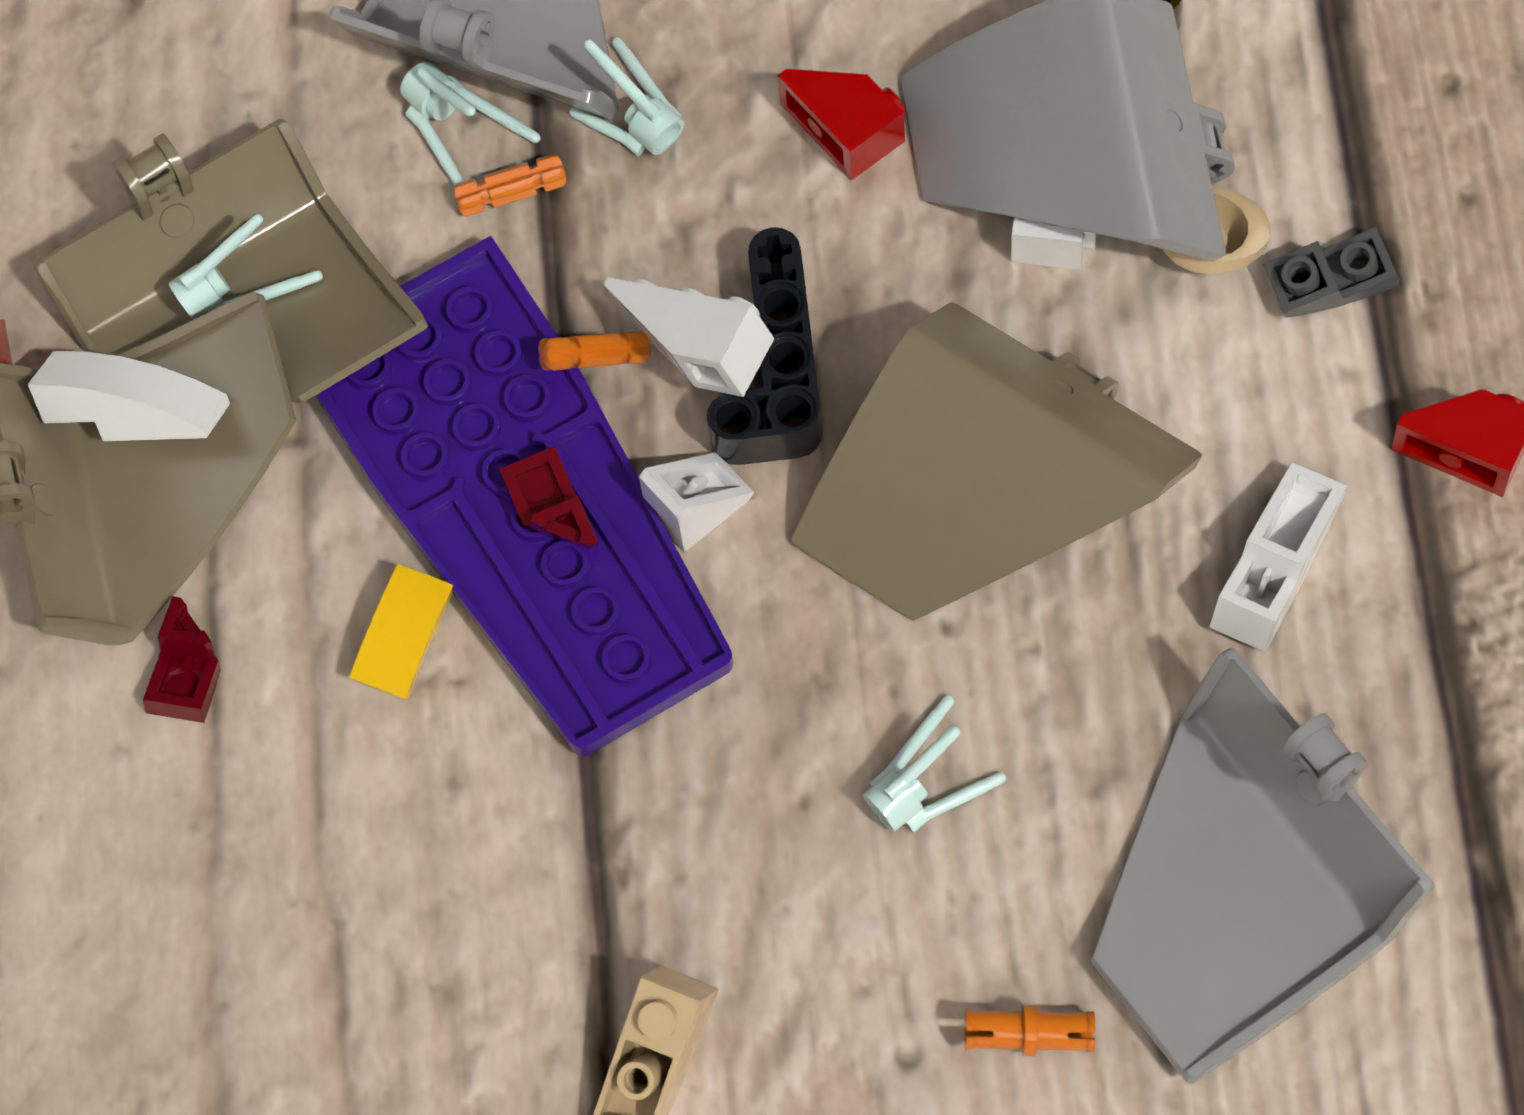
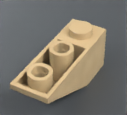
(656, 1044)

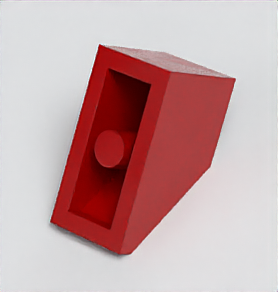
(844, 115)
(1467, 437)

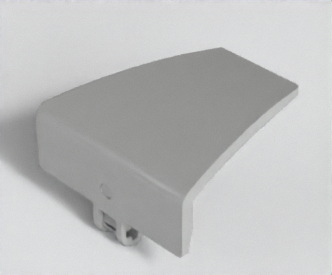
(507, 41)
(1073, 125)
(1249, 876)

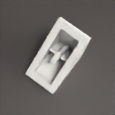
(693, 495)

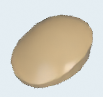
(1243, 231)

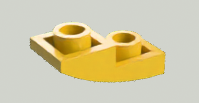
(401, 631)

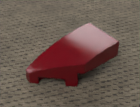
(547, 499)
(185, 668)

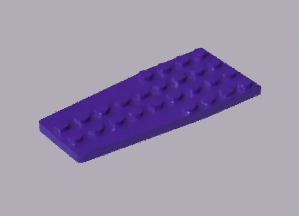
(586, 631)

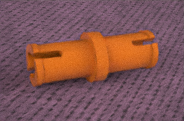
(1029, 1030)

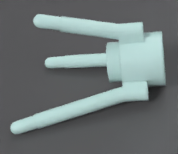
(437, 97)
(651, 118)
(203, 286)
(897, 791)

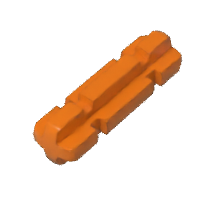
(510, 185)
(594, 350)

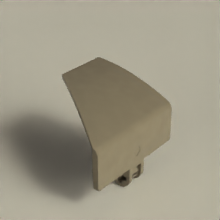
(119, 272)
(978, 465)
(127, 522)

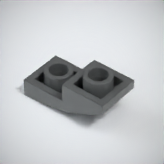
(1332, 276)

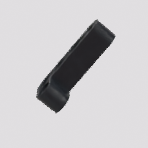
(782, 393)

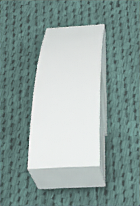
(125, 397)
(1277, 557)

